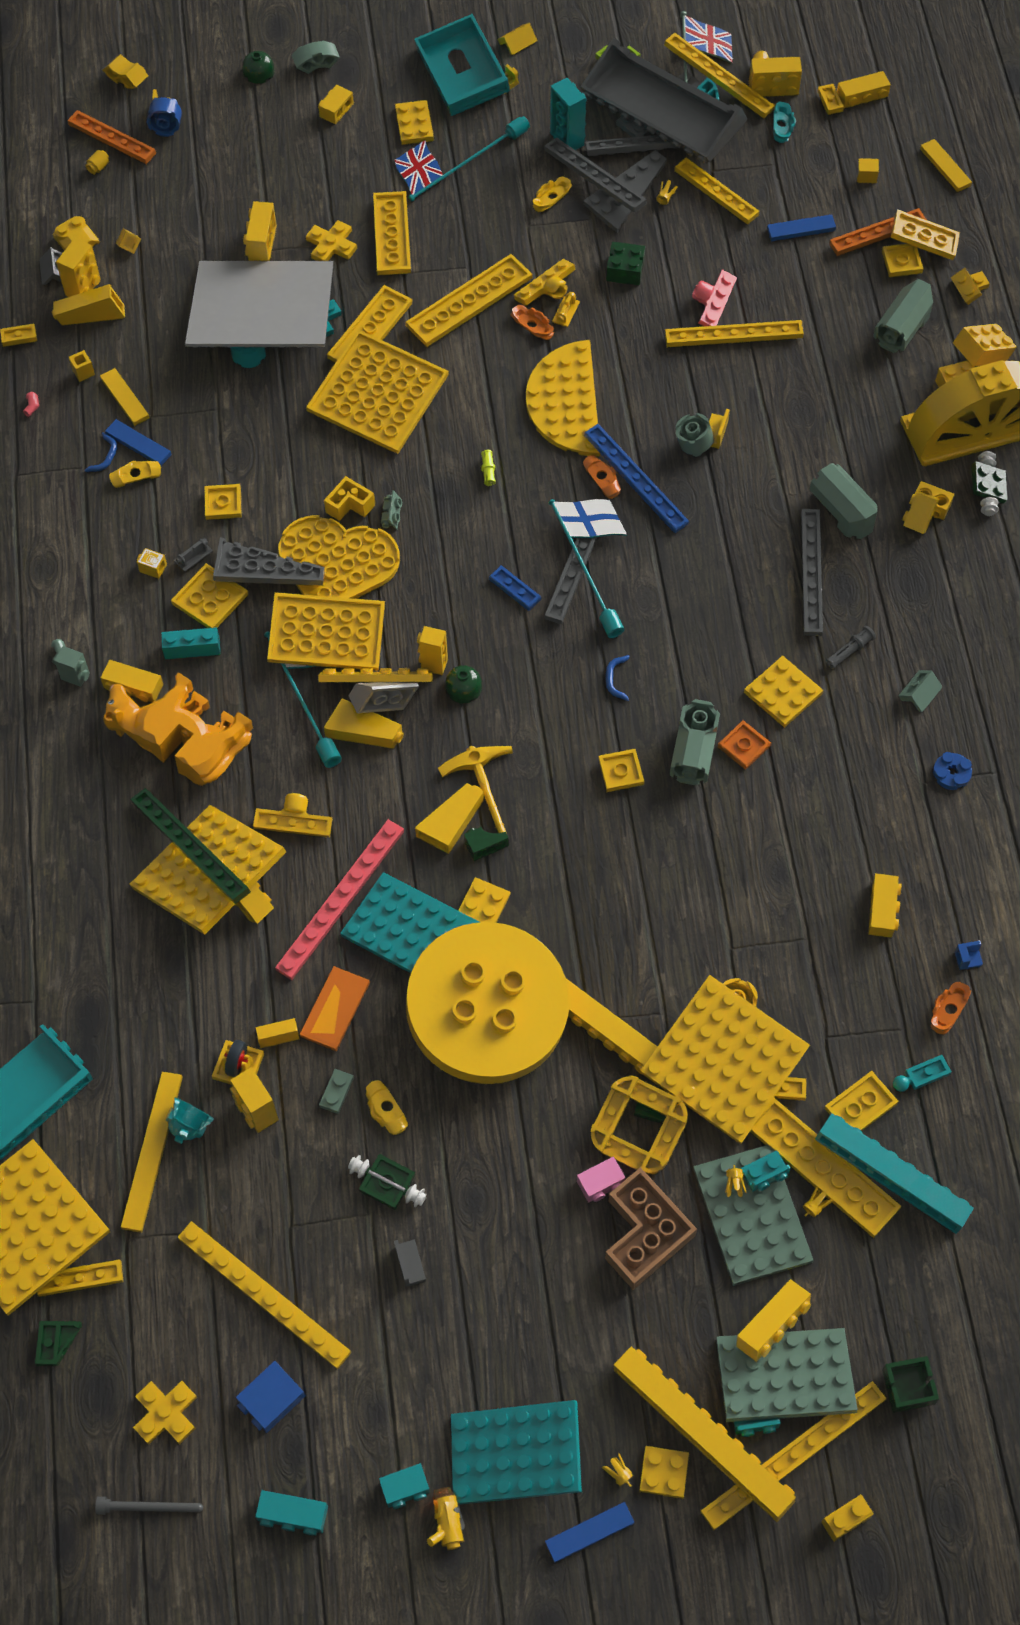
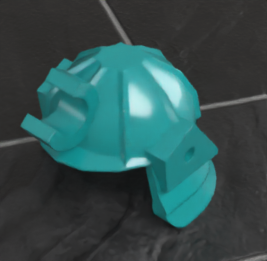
(187, 1121)

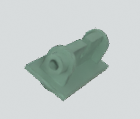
(392, 504)

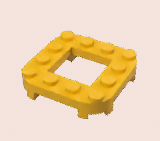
(652, 1097)

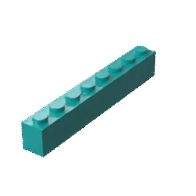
(894, 1173)

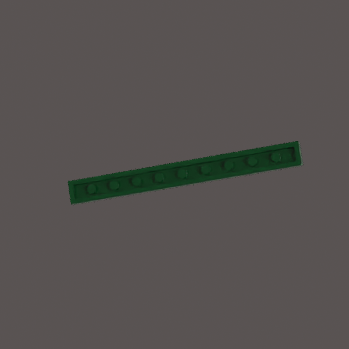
(190, 846)

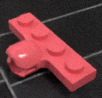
(713, 297)

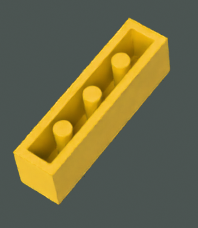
(774, 1320)

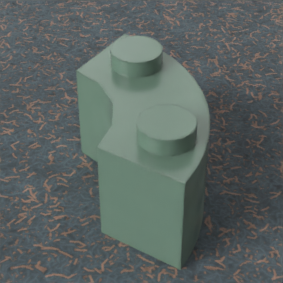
(315, 56)

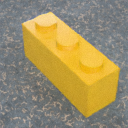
(863, 89)
(433, 649)
(135, 681)
(884, 905)

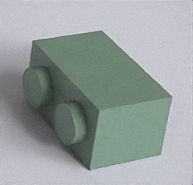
(72, 666)

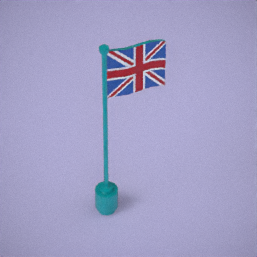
(422, 170)

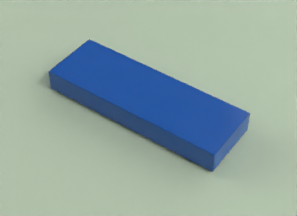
(515, 588)

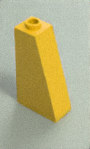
(89, 306)
(362, 727)
(451, 818)

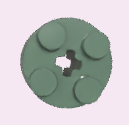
(694, 434)

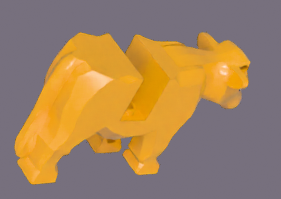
(169, 722)

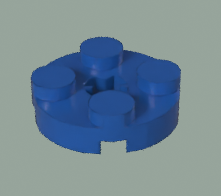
(954, 761)

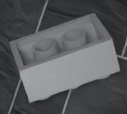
(382, 696)

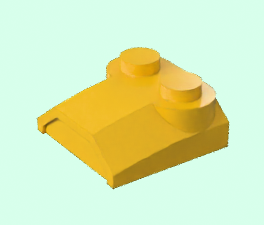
(74, 228)

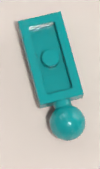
(922, 1074)

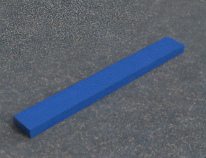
(636, 478)

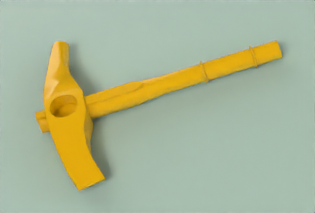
(474, 760)

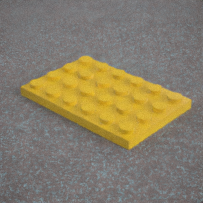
(326, 631)

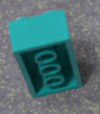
(568, 113)

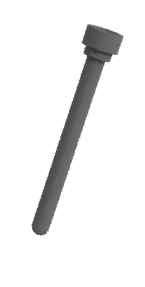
(104, 1506)

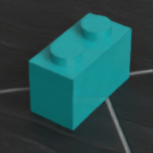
(404, 1486)

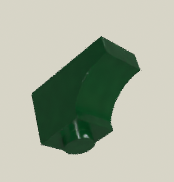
(484, 843)

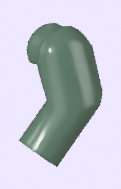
(57, 644)

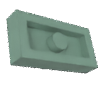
(336, 1091)

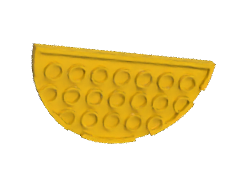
(563, 397)

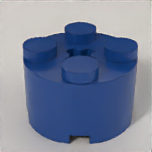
(164, 116)

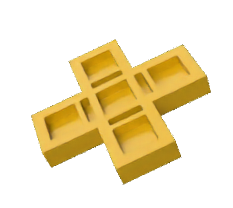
(331, 242)
(165, 1412)

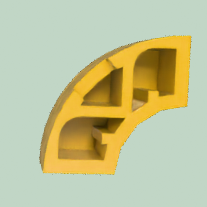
(125, 72)

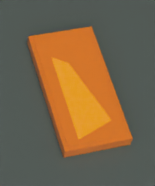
(334, 1008)

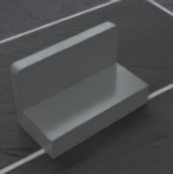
(49, 267)
(410, 1262)

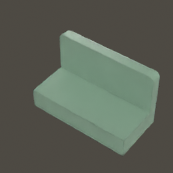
(921, 689)

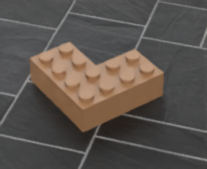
(656, 1232)

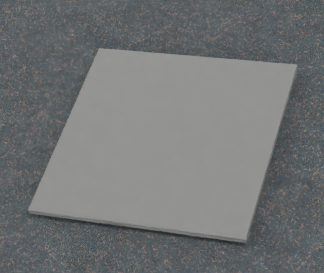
(260, 304)

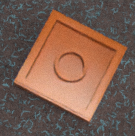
(744, 744)

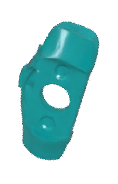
(783, 113)

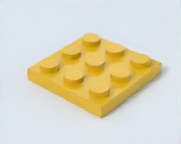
(208, 599)
(783, 691)

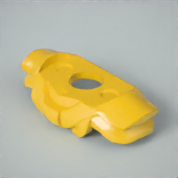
(559, 187)
(147, 469)
(393, 1120)

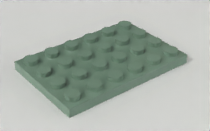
(754, 1231)
(798, 1378)

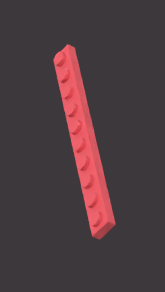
(339, 899)

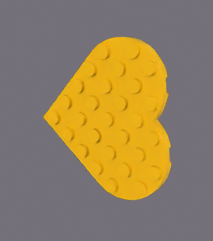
(352, 558)

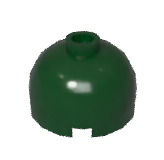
(258, 67)
(463, 684)

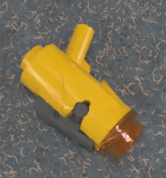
(448, 1519)

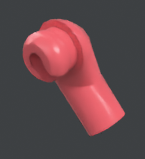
(33, 402)

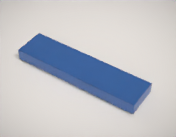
(801, 227)
(138, 442)
(589, 1532)

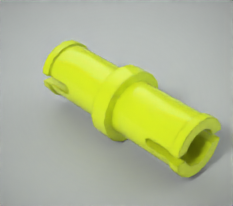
(488, 468)

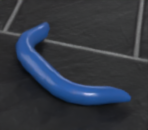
(111, 453)
(609, 677)

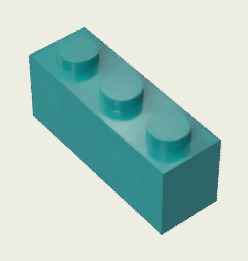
(190, 643)
(291, 1512)

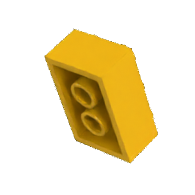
(775, 76)
(260, 231)
(78, 268)
(984, 344)
(253, 1100)

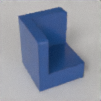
(968, 955)

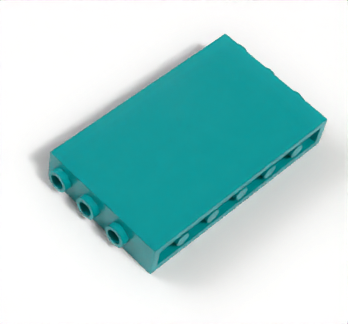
(37, 1086)

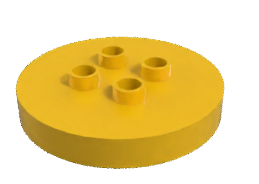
(487, 1002)

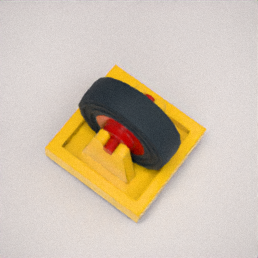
(235, 1059)

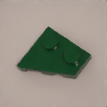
(54, 1341)

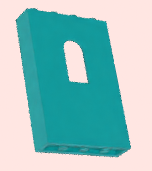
(472, 86)

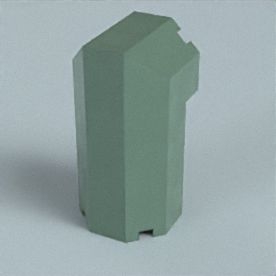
(905, 316)
(845, 501)
(695, 742)

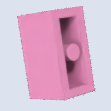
(600, 1180)

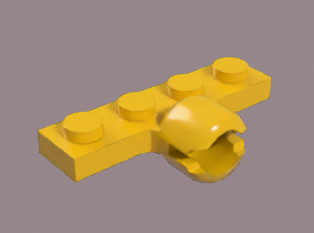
(547, 283)
(293, 818)

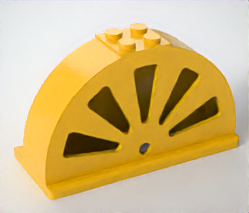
(964, 395)

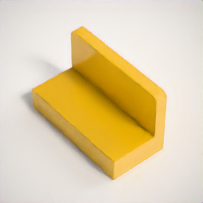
(518, 38)
(718, 425)
(277, 1033)

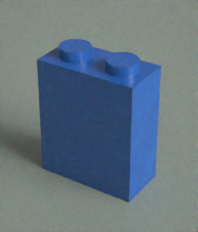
(269, 1397)

